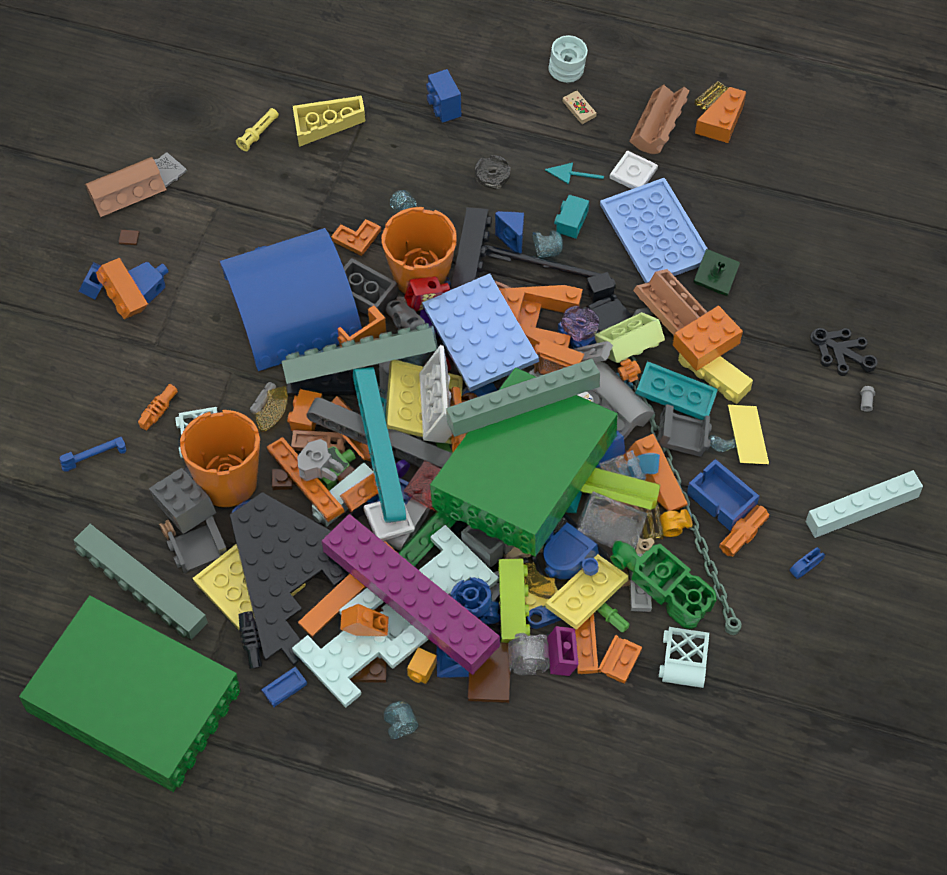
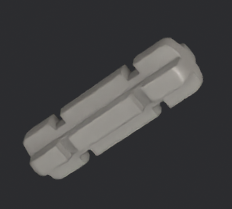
(262, 398)

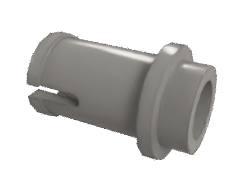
(867, 398)

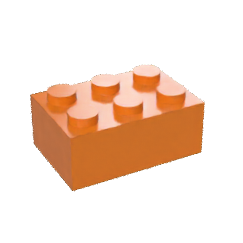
(707, 338)

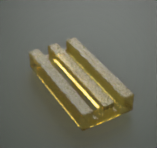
(704, 105)
(653, 535)

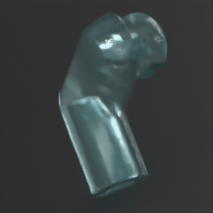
(720, 444)

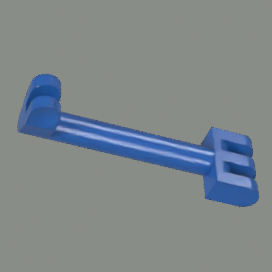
(68, 460)

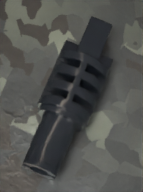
(248, 628)

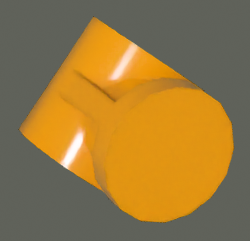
(673, 522)

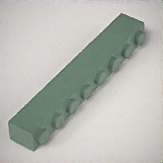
(523, 397)
(140, 581)

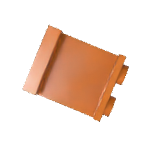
(375, 327)

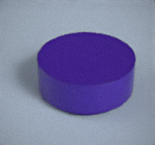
(402, 467)

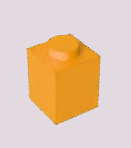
(421, 666)

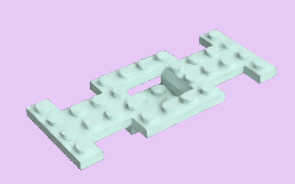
(351, 653)

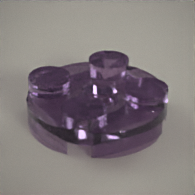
(576, 330)

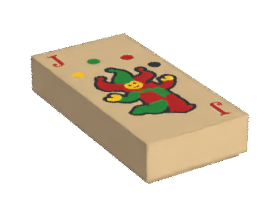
(579, 107)

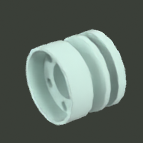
(567, 58)

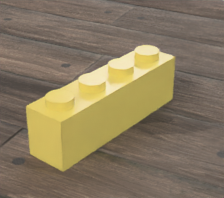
(724, 377)

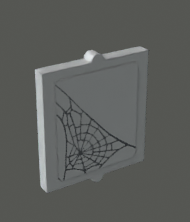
(169, 169)

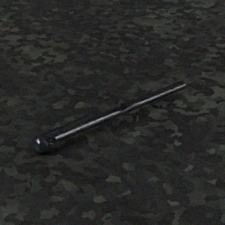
(507, 255)

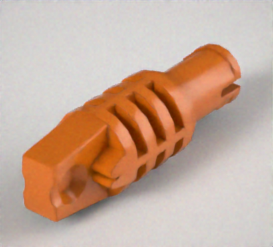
(157, 407)

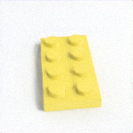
(586, 593)

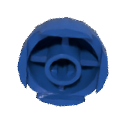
(473, 595)

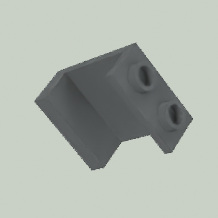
(197, 546)

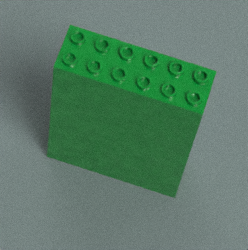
(524, 470)
(131, 693)

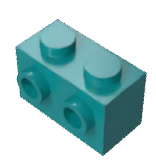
(572, 216)

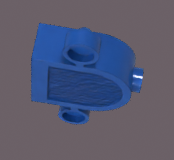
(569, 553)

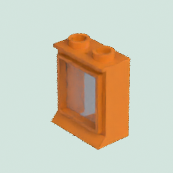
(554, 357)

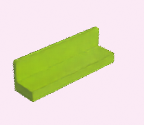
(623, 488)

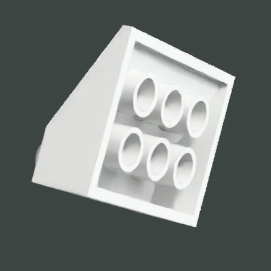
(435, 398)

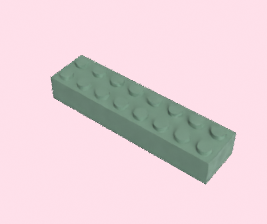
(359, 354)

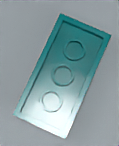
(676, 390)

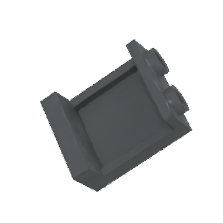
(683, 432)

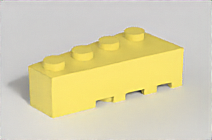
(327, 117)

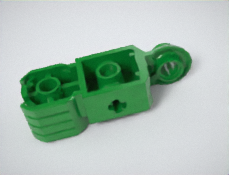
(667, 581)

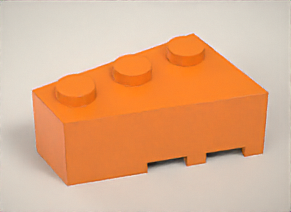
(721, 117)

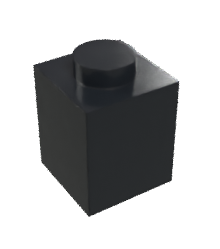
(600, 286)

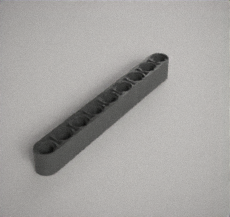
(351, 425)

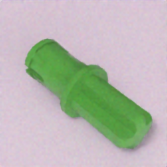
(613, 617)

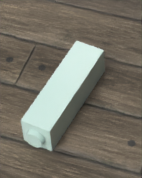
(351, 480)

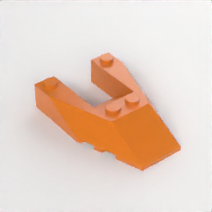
(528, 301)

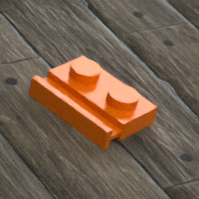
(620, 659)

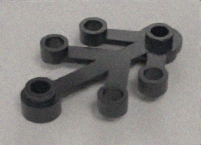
(841, 349)

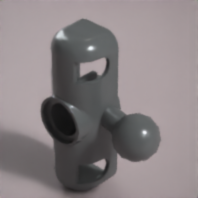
(403, 315)

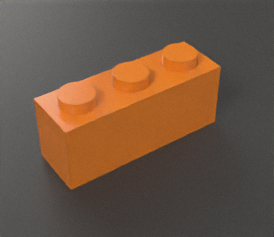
(121, 288)

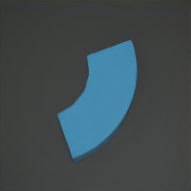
(648, 463)

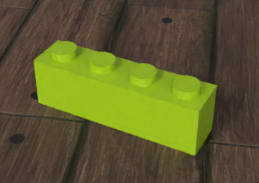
(512, 598)

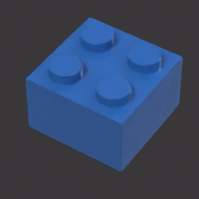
(444, 96)

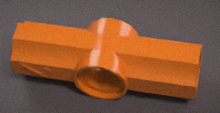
(744, 530)

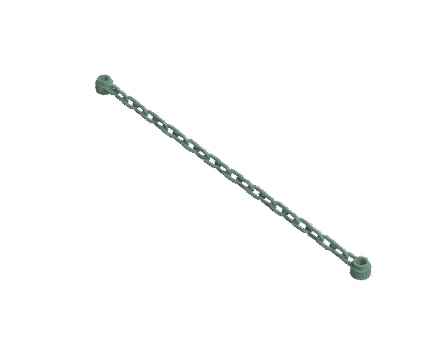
(732, 630)

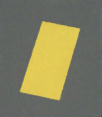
(748, 434)

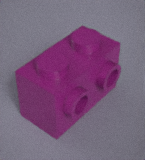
(562, 651)

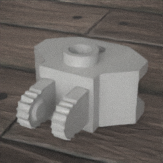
(317, 462)

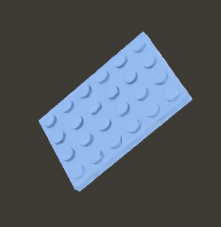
(654, 229)
(480, 332)

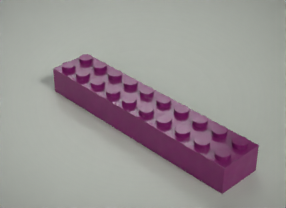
(411, 594)

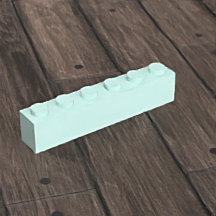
(864, 504)

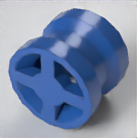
(491, 615)

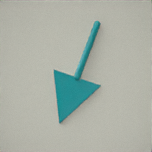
(565, 171)

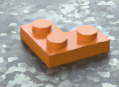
(356, 241)

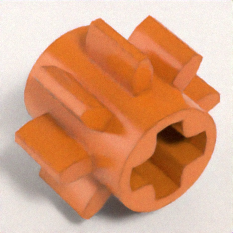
(629, 370)

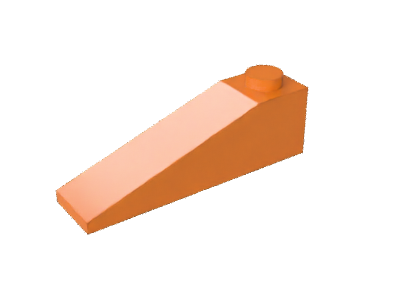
(670, 494)

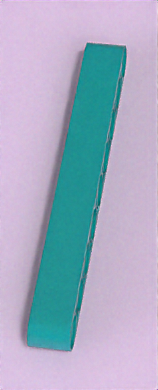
(379, 445)

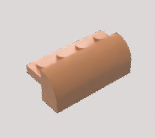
(658, 119)
(125, 186)
(669, 301)

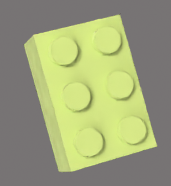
(632, 336)

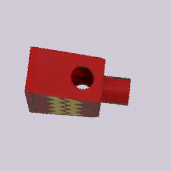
(422, 290)

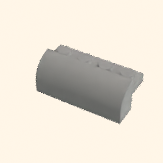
(620, 398)

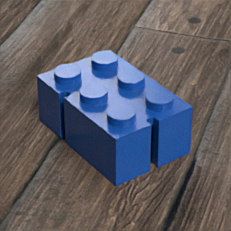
(722, 494)

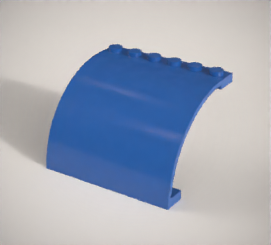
(292, 297)

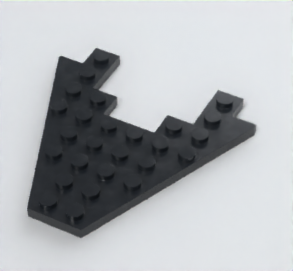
(278, 556)

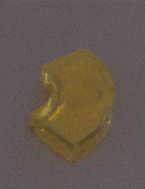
(274, 408)
(539, 584)

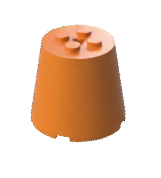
(419, 245)
(222, 456)

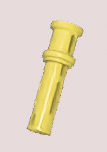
(252, 134)

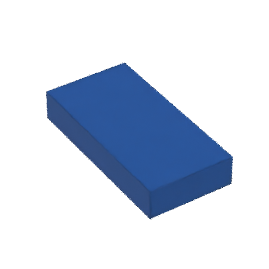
(284, 686)

